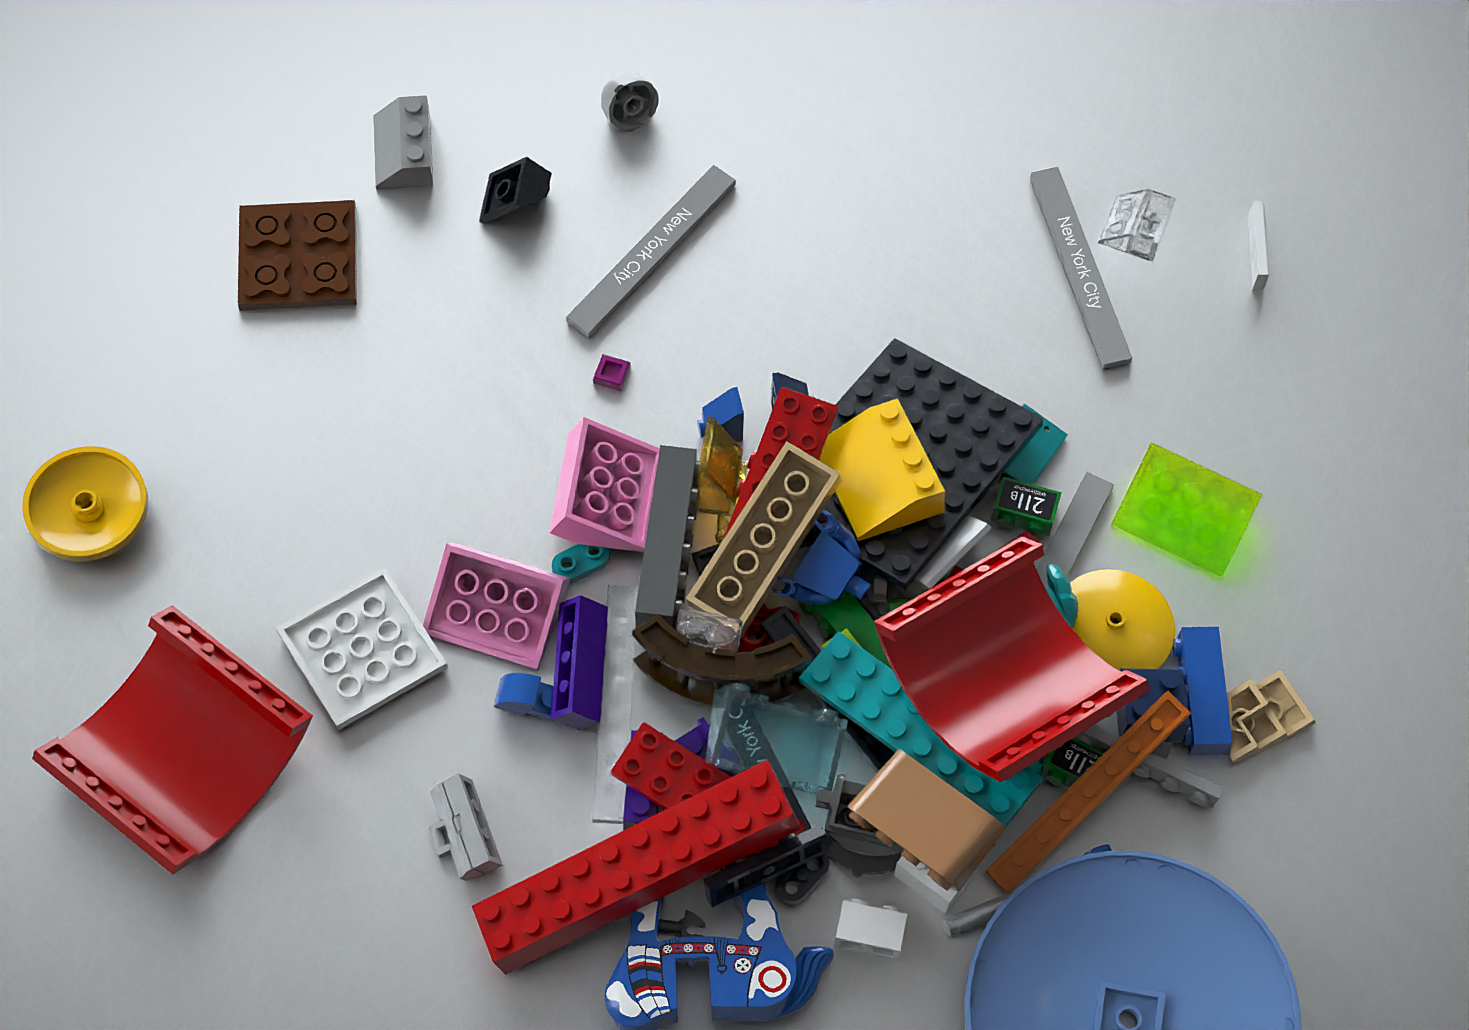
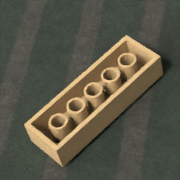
(765, 536)

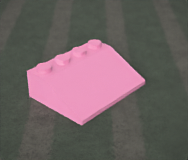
(604, 488)
(494, 605)

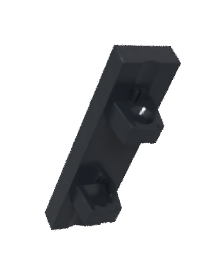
(766, 865)

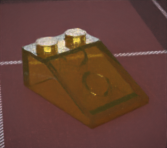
(719, 470)

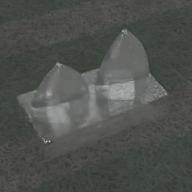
(709, 629)

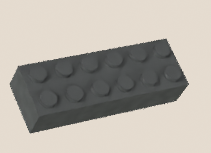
(669, 536)

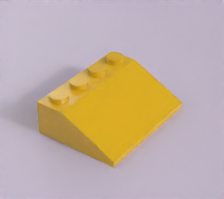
(882, 472)

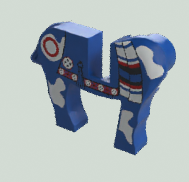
(748, 975)

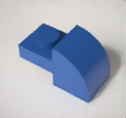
(524, 694)

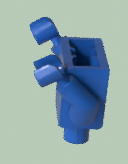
(828, 568)

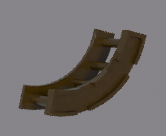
(697, 671)

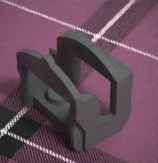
(849, 846)

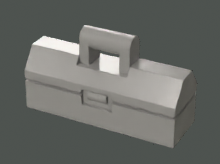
(466, 826)

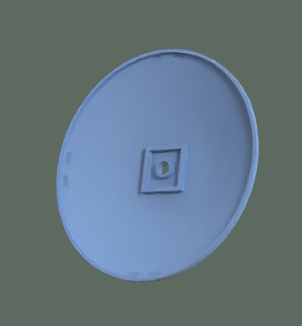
(1128, 938)

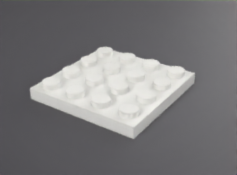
(361, 648)

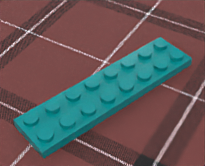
(876, 702)

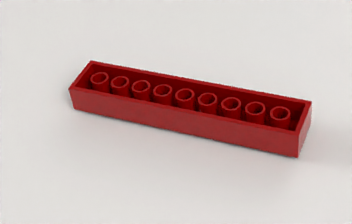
(635, 867)

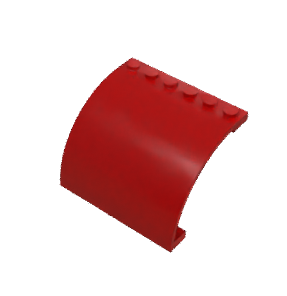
(1000, 664)
(180, 745)

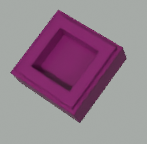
(611, 372)

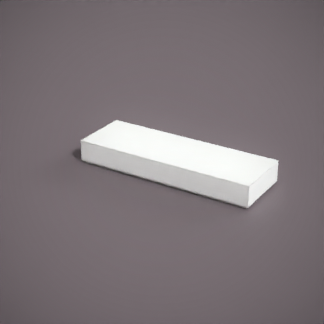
(1258, 245)

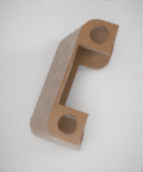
(926, 820)

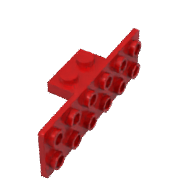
(795, 420)
(667, 771)

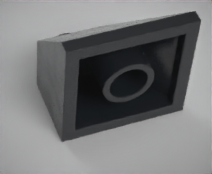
(514, 188)

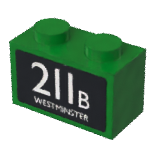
(1025, 507)
(1069, 762)

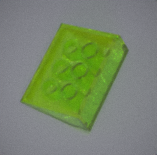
(1187, 509)

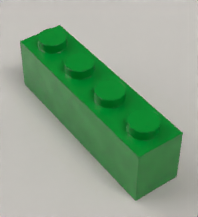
(850, 615)

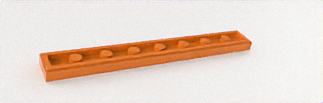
(1087, 792)

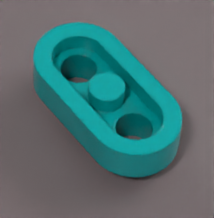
(582, 561)

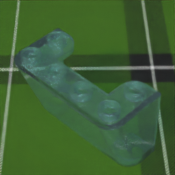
(797, 744)

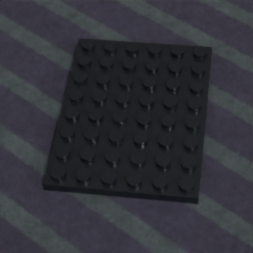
(965, 434)

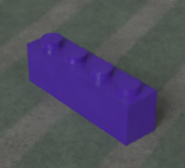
(579, 663)

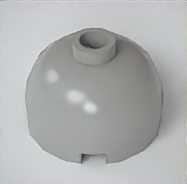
(629, 100)

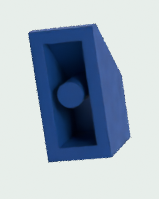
(727, 411)

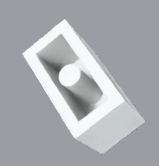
(870, 929)

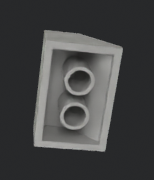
(403, 144)
(954, 548)

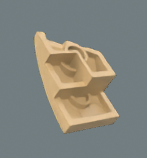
(1264, 715)

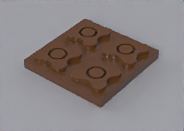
(297, 255)

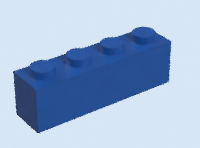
(1205, 690)

